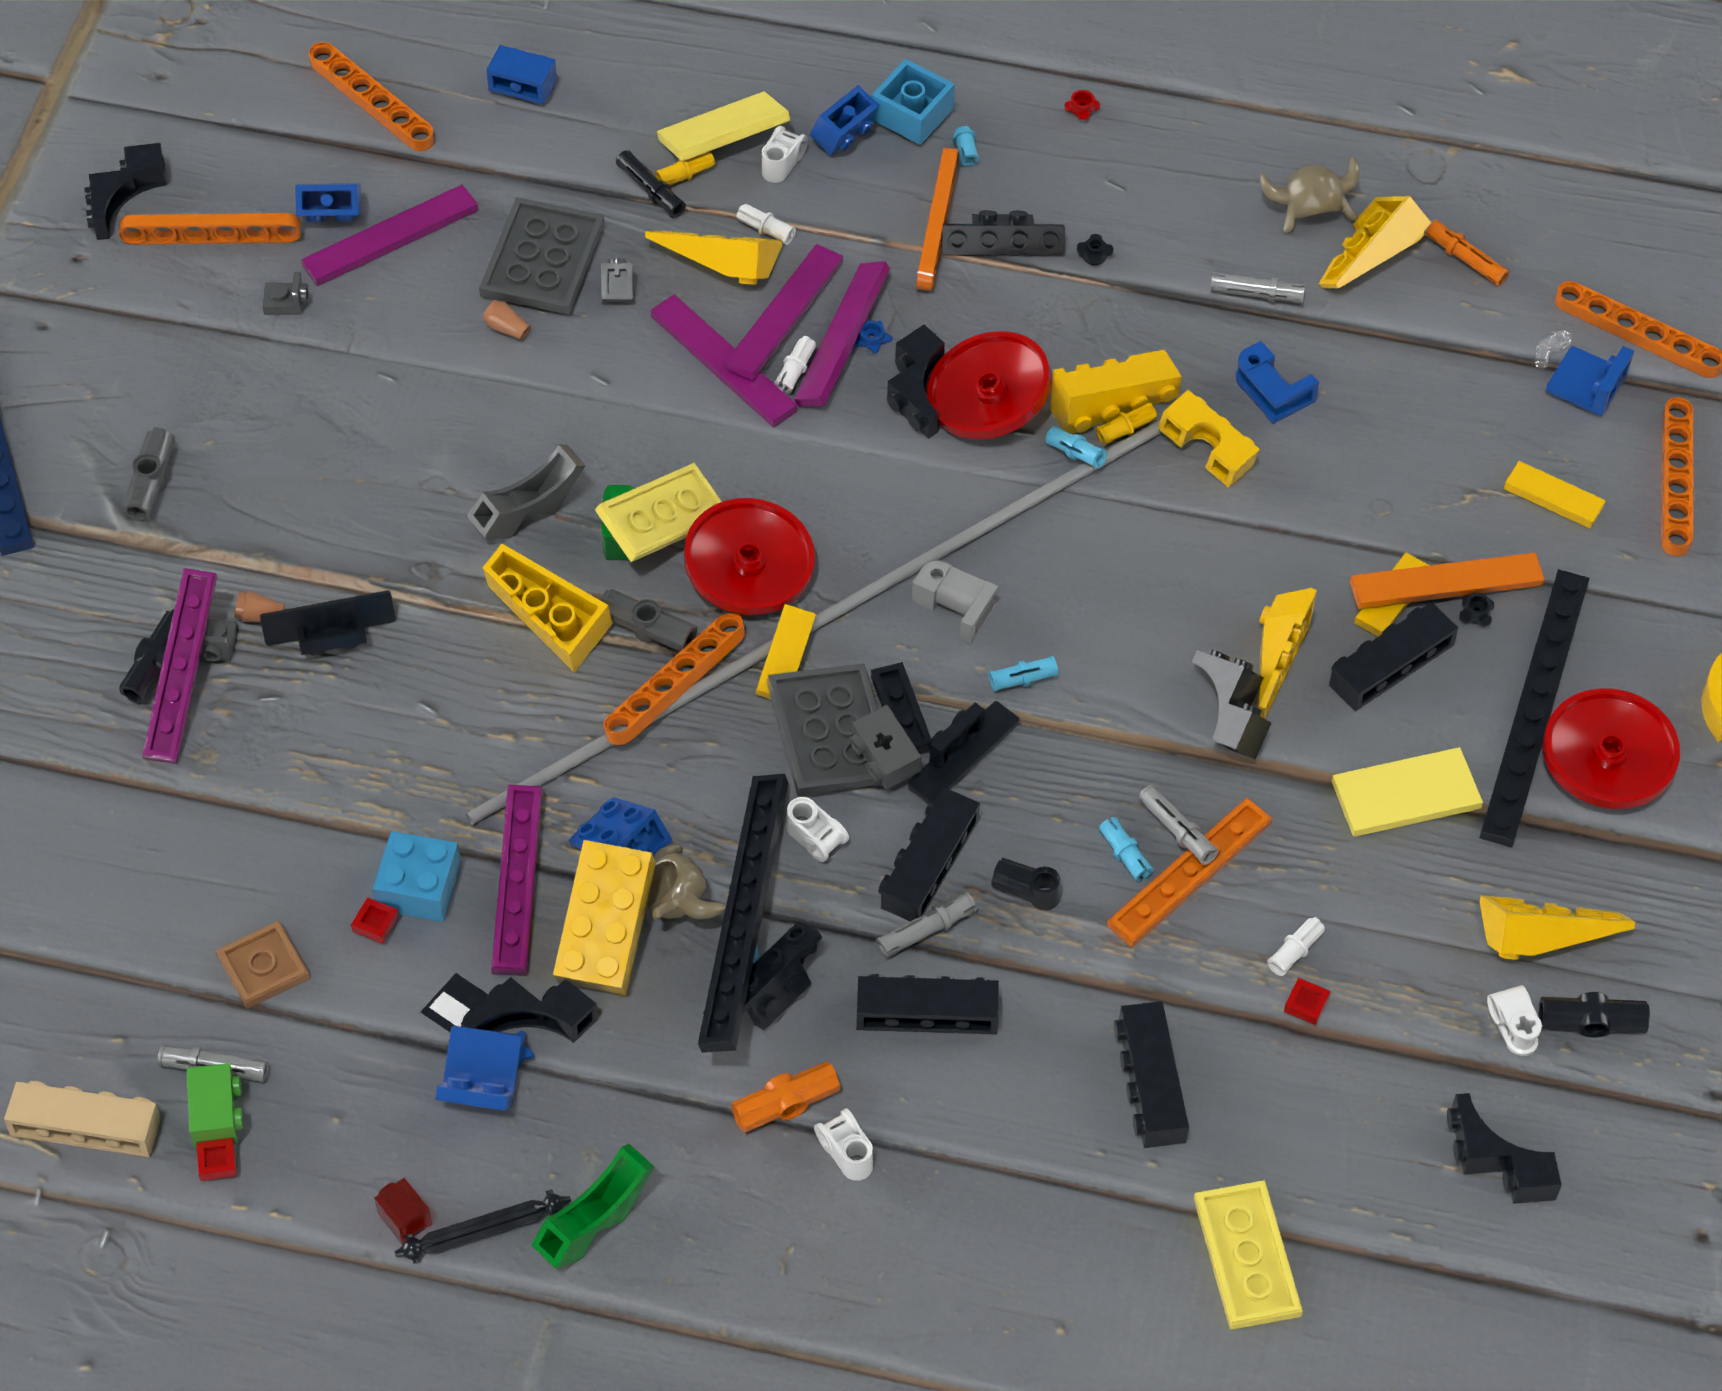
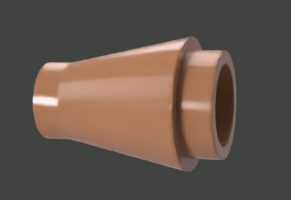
(505, 320)
(252, 605)

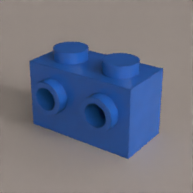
(521, 74)
(844, 120)
(328, 200)

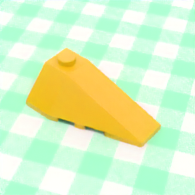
(1528, 930)

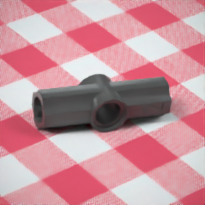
(148, 474)
(660, 625)

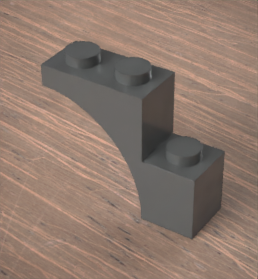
(503, 510)

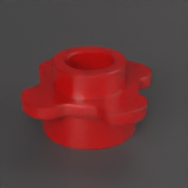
(1082, 104)

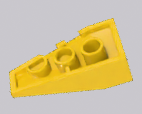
(1381, 232)
(734, 257)
(1281, 639)

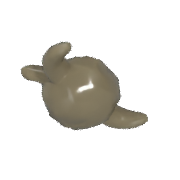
(1313, 192)
(679, 887)

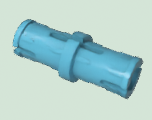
(1076, 447)
(1002, 678)
(1126, 849)

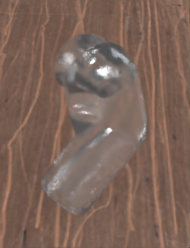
(1550, 345)

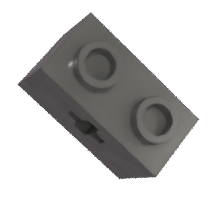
(885, 747)

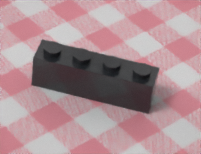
(1392, 655)
(929, 855)
(927, 1004)
(1152, 1075)

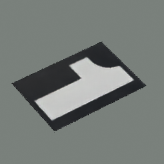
(453, 1002)

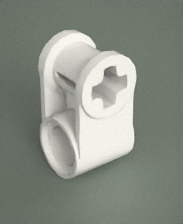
(782, 154)
(819, 832)
(1516, 1019)
(845, 1139)

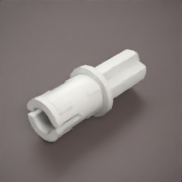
(766, 223)
(795, 364)
(1296, 946)

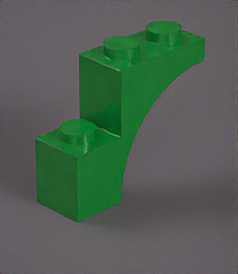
(605, 1203)

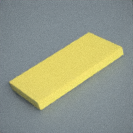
(723, 126)
(657, 511)
(1406, 792)
(1247, 1255)

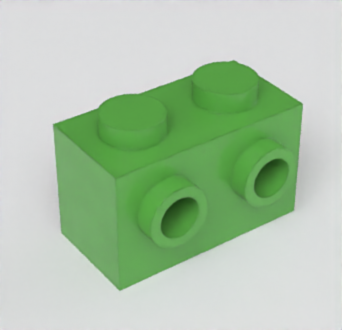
(213, 1103)

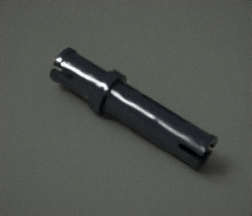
(658, 191)

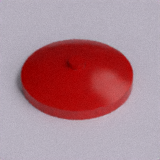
(990, 385)
(749, 556)
(1611, 748)

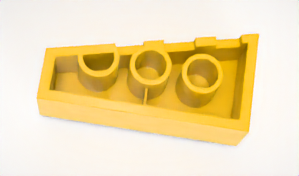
(1102, 392)

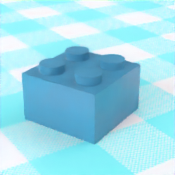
(913, 101)
(417, 875)

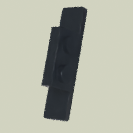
(1003, 235)
(328, 623)
(962, 747)
(779, 975)

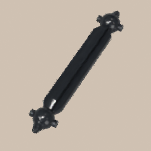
(481, 1226)

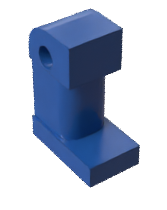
(1269, 388)

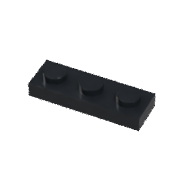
(896, 691)

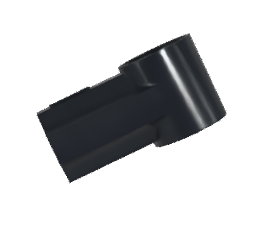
(1026, 881)

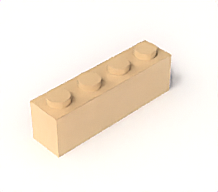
(83, 1118)

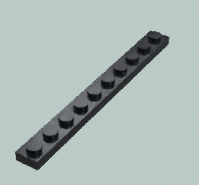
(1534, 709)
(743, 914)

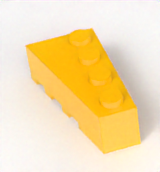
(550, 606)

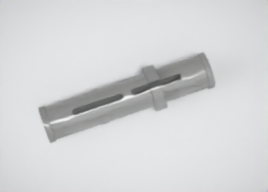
(1256, 287)
(1187, 833)
(933, 921)
(187, 1058)

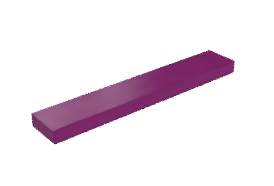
(389, 235)
(784, 312)
(842, 334)
(713, 352)
(179, 666)
(516, 880)

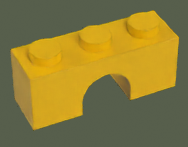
(1193, 419)

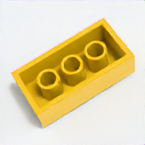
(604, 917)

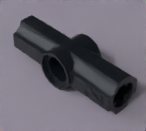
(147, 663)
(1594, 1014)

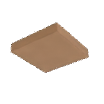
(262, 964)

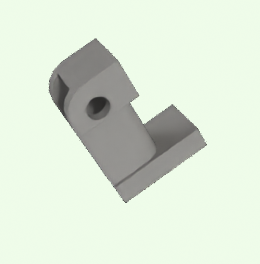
(957, 592)

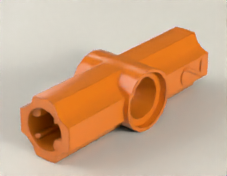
(785, 1096)

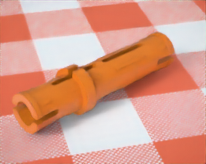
(1457, 245)

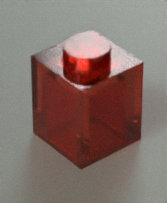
(402, 1209)

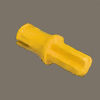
(685, 169)
(1125, 424)

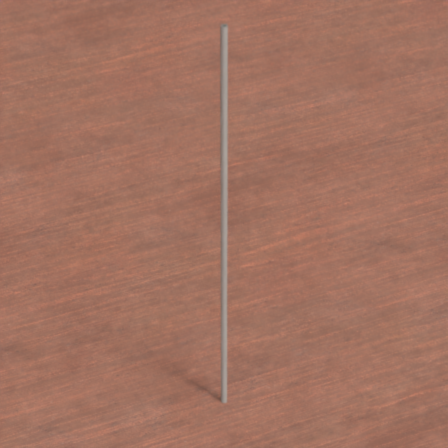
(833, 611)

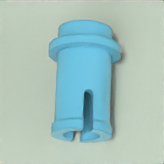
(964, 140)

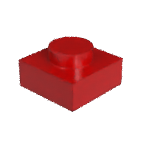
(375, 920)
(1307, 1001)
(216, 1159)

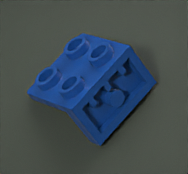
(1590, 379)
(625, 826)
(480, 1068)

